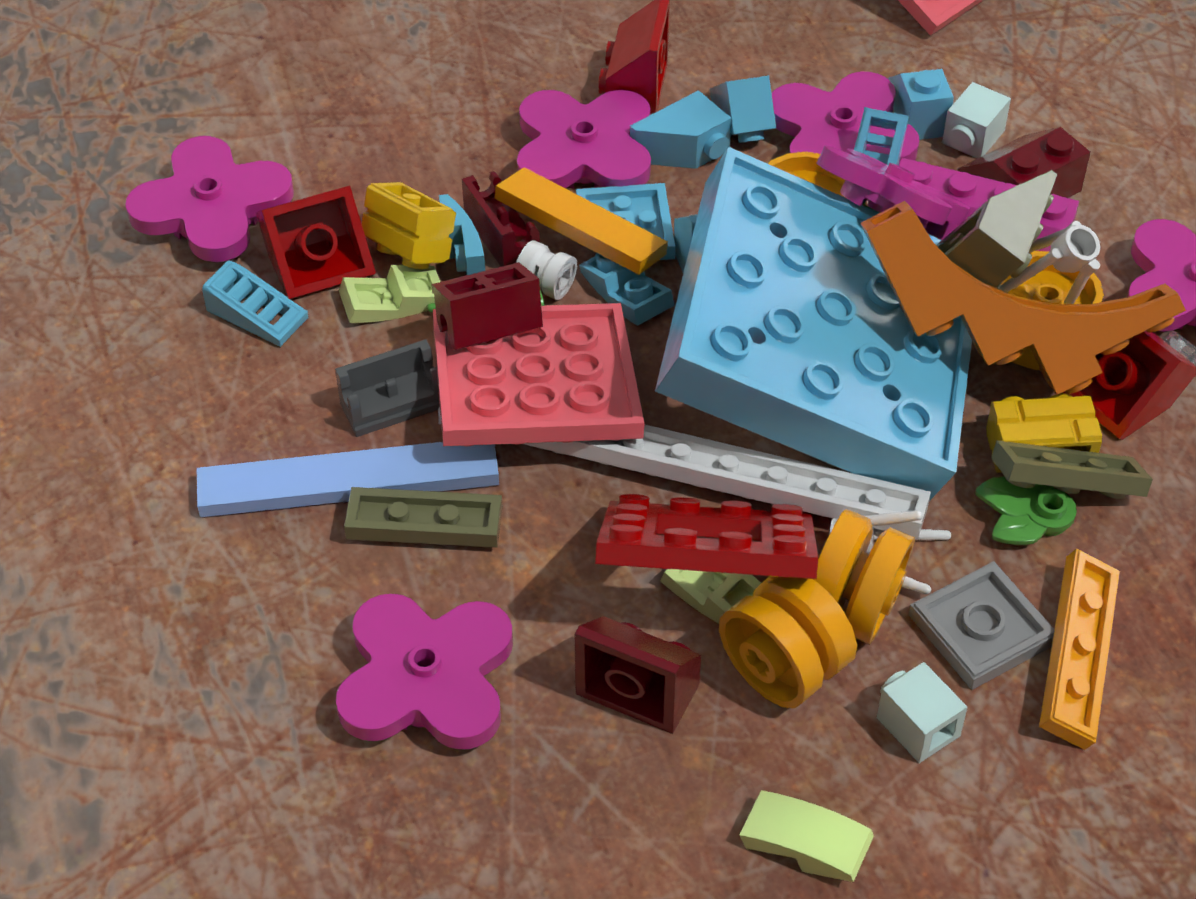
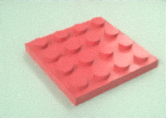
(543, 383)

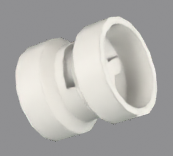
(554, 271)

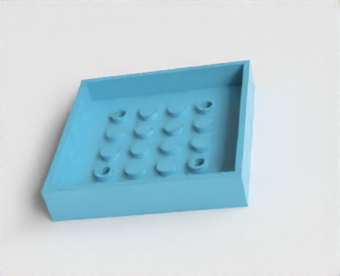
(803, 337)

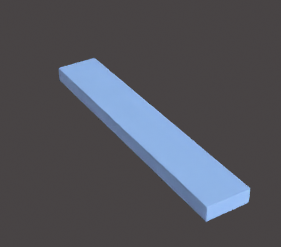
(331, 476)

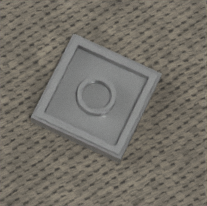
(982, 625)

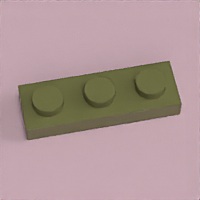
(1071, 470)
(423, 517)

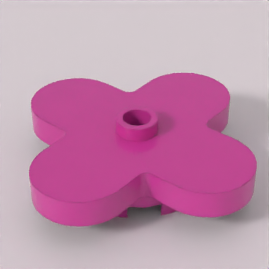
(835, 116)
(584, 140)
(889, 185)
(209, 198)
(1169, 257)
(425, 671)

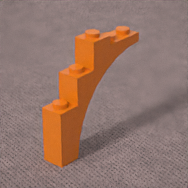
(1000, 324)

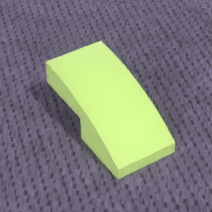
(381, 299)
(710, 591)
(815, 836)

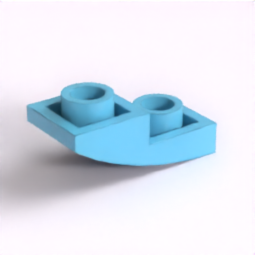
(466, 244)
(638, 294)

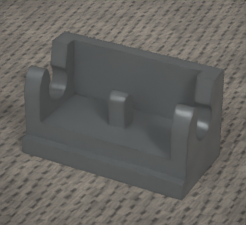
(388, 388)

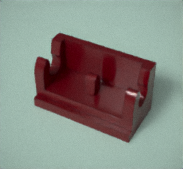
(495, 222)
(488, 305)

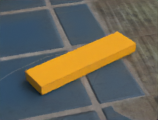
(581, 220)
(1080, 650)

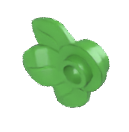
(1027, 511)

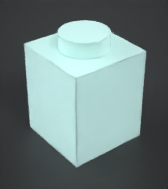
(976, 120)
(921, 711)

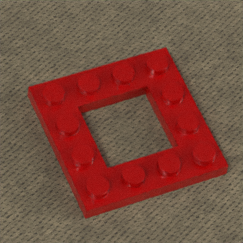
(784, 534)

